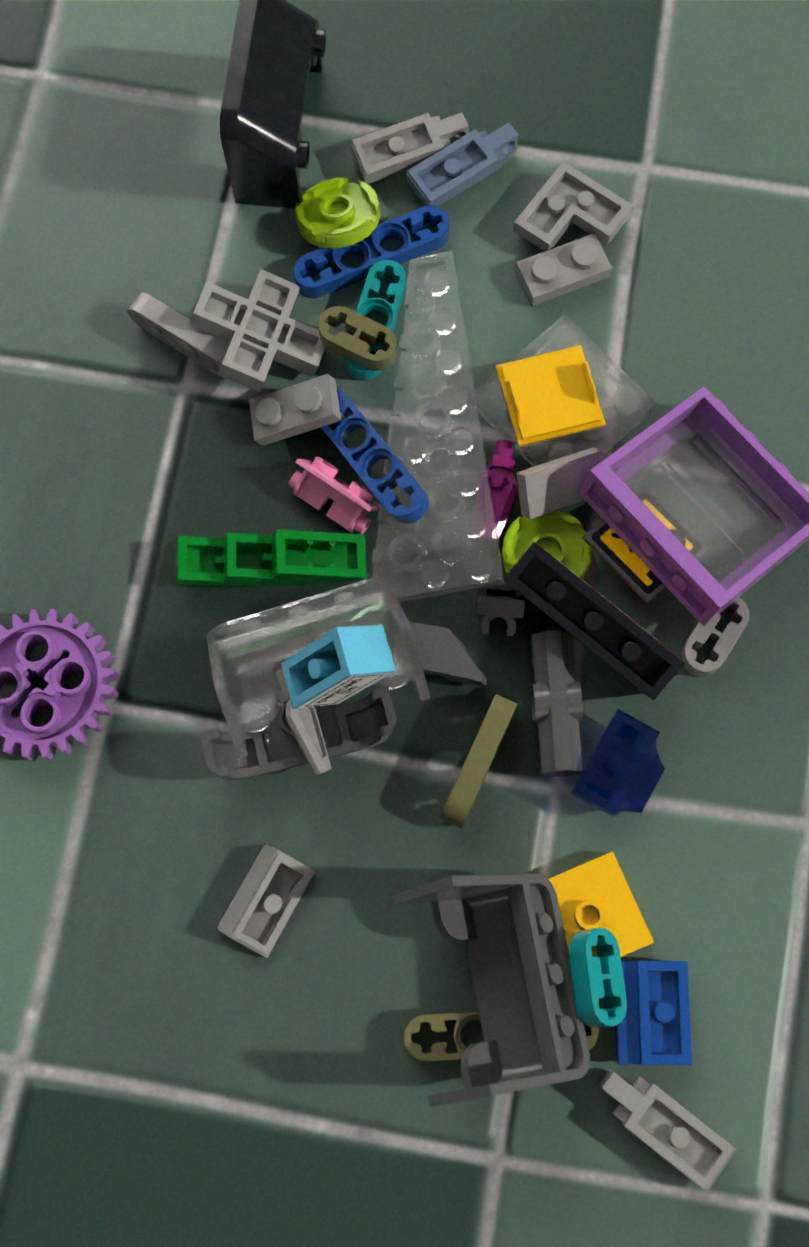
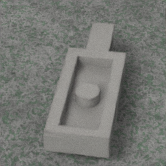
(405, 144)
(669, 1129)

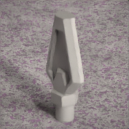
(305, 728)

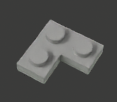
(571, 199)

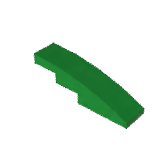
(270, 560)

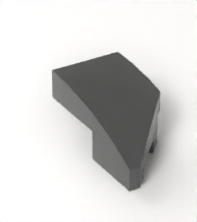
(445, 655)

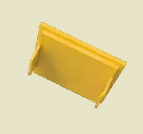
(550, 395)

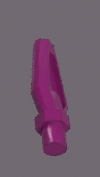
(502, 483)

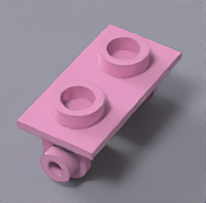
(350, 501)

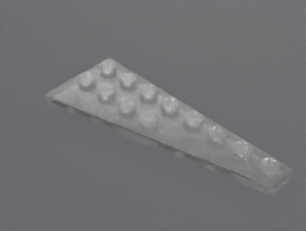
(442, 446)

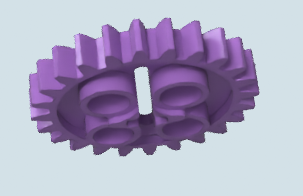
(72, 708)

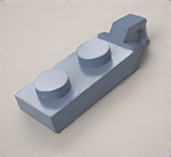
(461, 164)

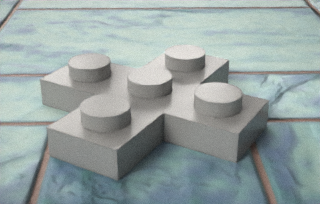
(258, 330)

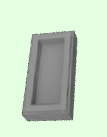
(555, 483)

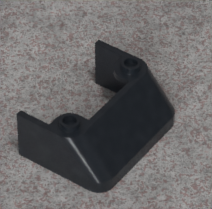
(265, 101)

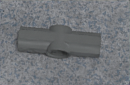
(556, 704)

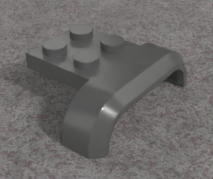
(275, 748)

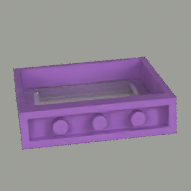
(701, 504)

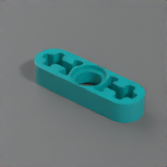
(371, 302)

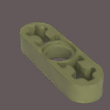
(478, 761)

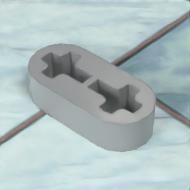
(723, 641)

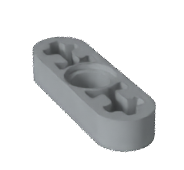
(177, 332)

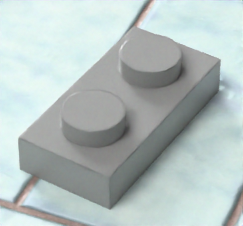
(563, 269)
(295, 410)

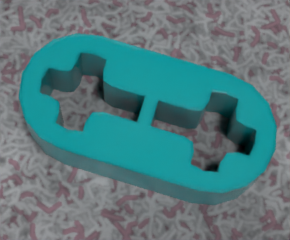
(598, 978)

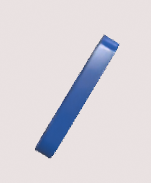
(372, 251)
(370, 452)

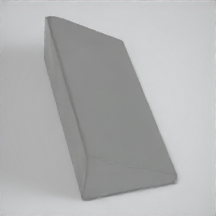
(265, 900)

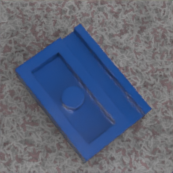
(657, 1014)

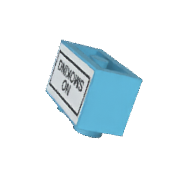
(338, 666)

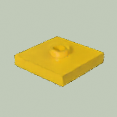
(601, 898)

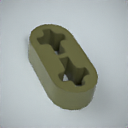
(360, 333)

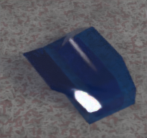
(621, 767)

